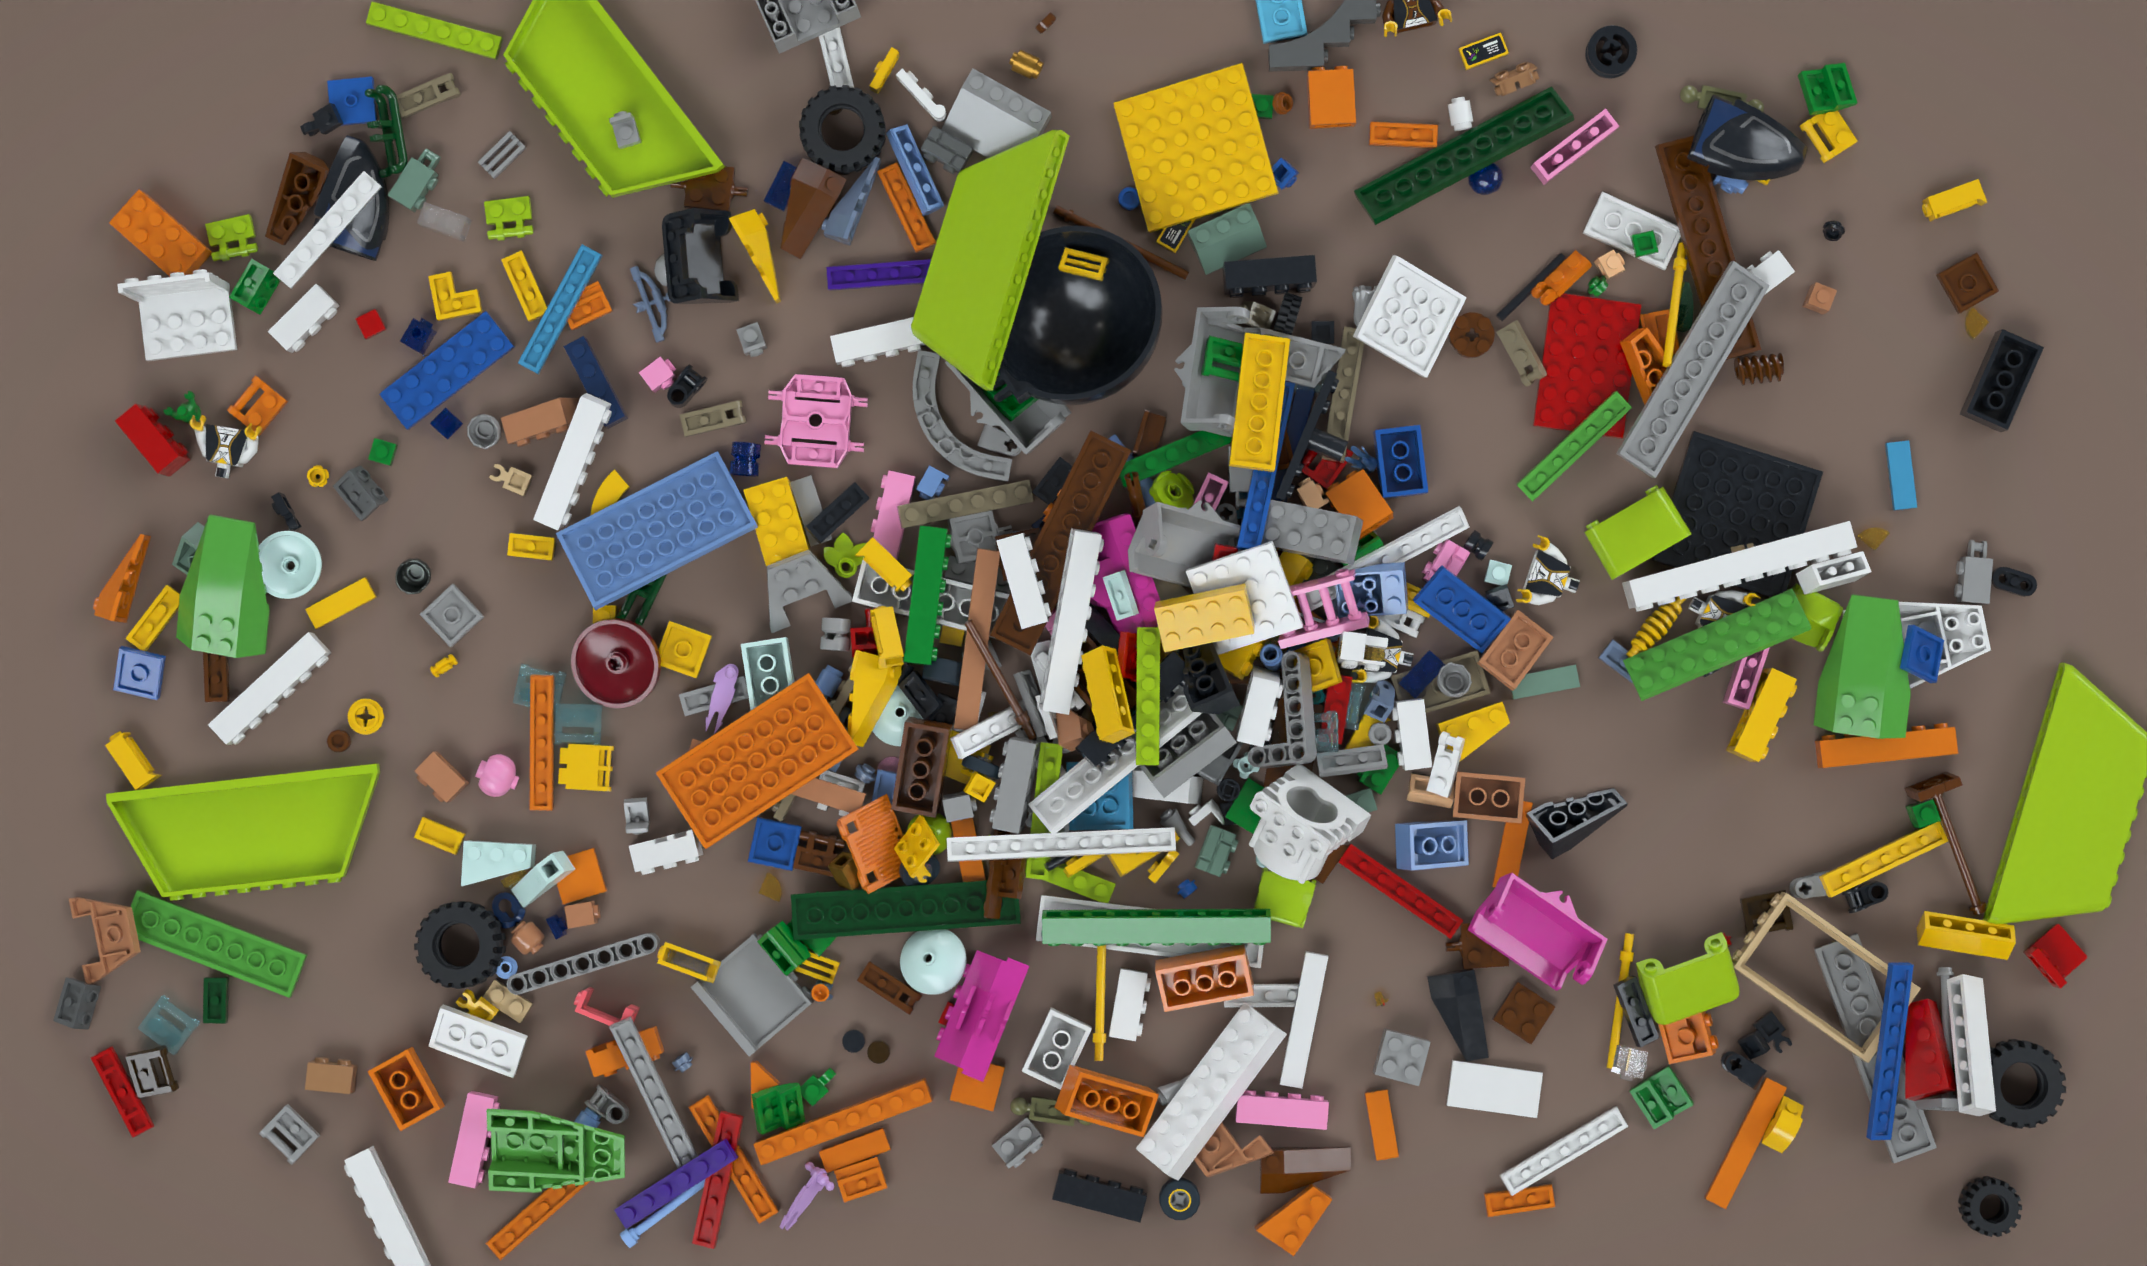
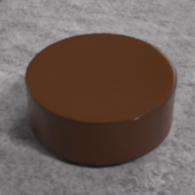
(1045, 23)
(339, 741)

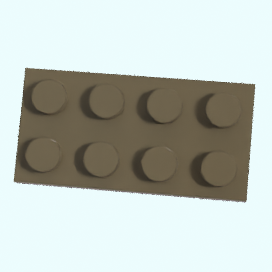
(1434, 698)

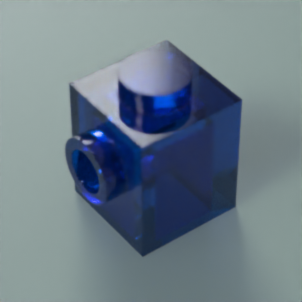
(418, 335)

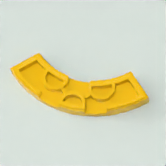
(609, 492)

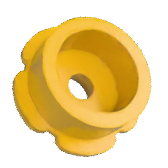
(311, 475)

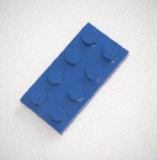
(1461, 609)

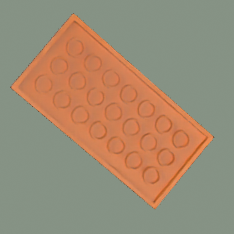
(757, 761)

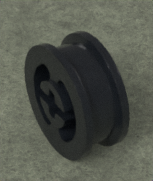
(1607, 34)

